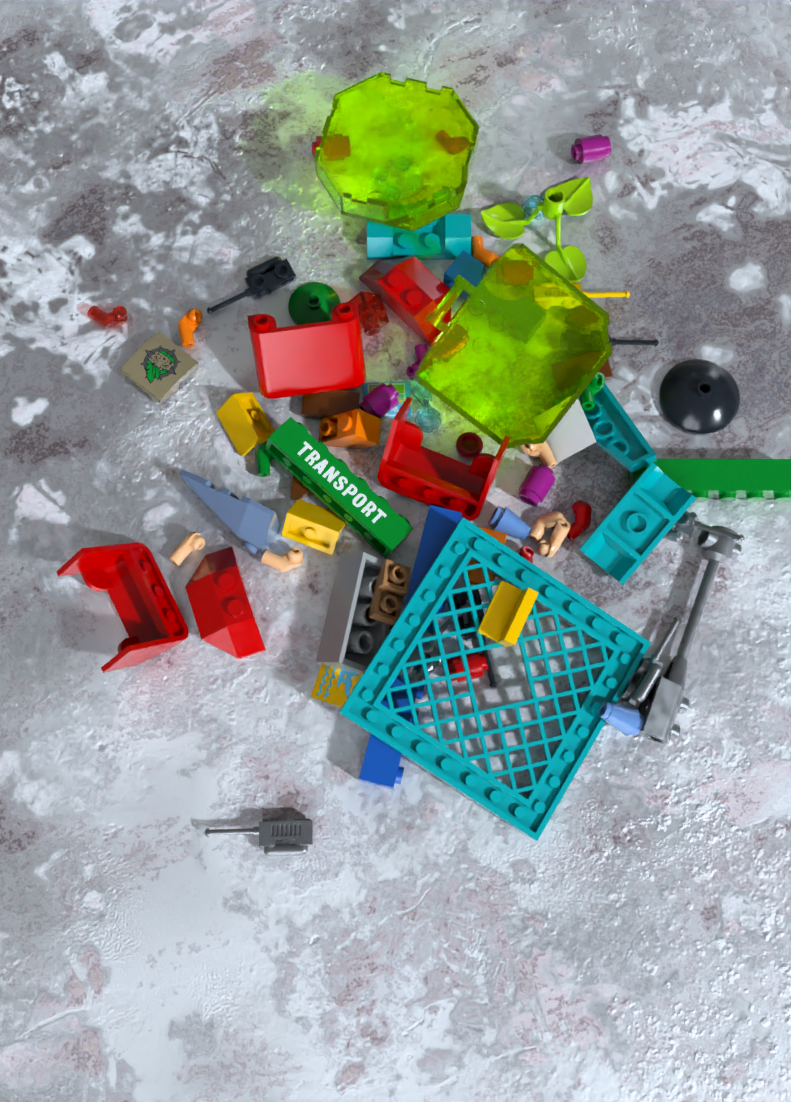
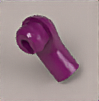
(420, 351)

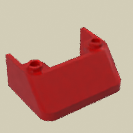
(433, 476)
(138, 595)

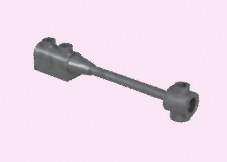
(667, 694)

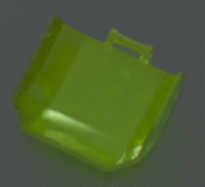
(515, 348)

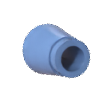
(507, 522)
(623, 718)

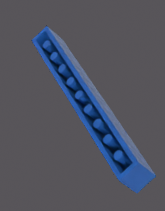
(380, 760)

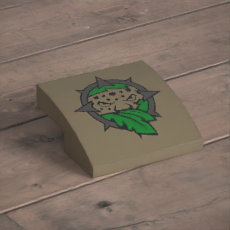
(159, 367)

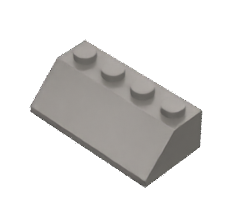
(348, 632)

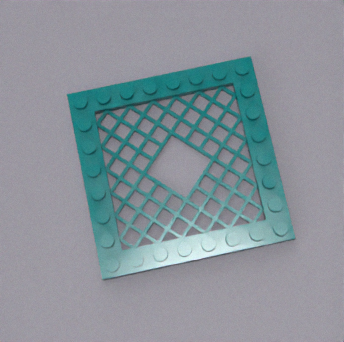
(365, 709)

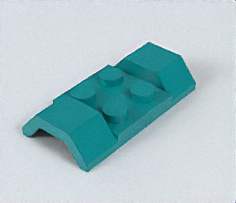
(436, 241)
(637, 523)

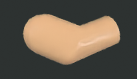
(541, 451)
(544, 522)
(556, 539)
(191, 541)
(284, 562)

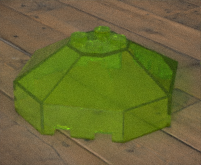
(397, 151)

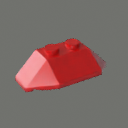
(409, 292)
(223, 605)

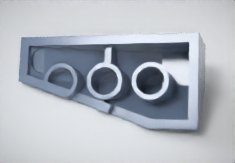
(244, 518)

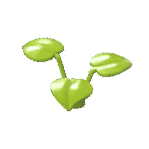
(573, 197)

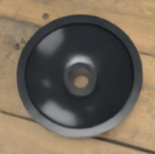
(692, 409)

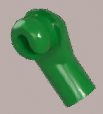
(591, 390)
(263, 461)

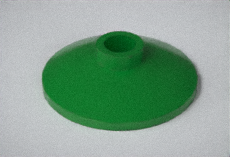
(303, 312)

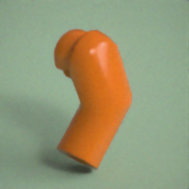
(480, 253)
(188, 325)

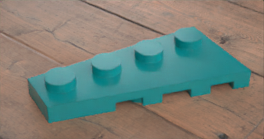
(617, 432)

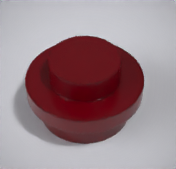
(469, 445)

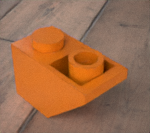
(350, 430)

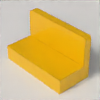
(244, 421)
(313, 526)
(507, 613)

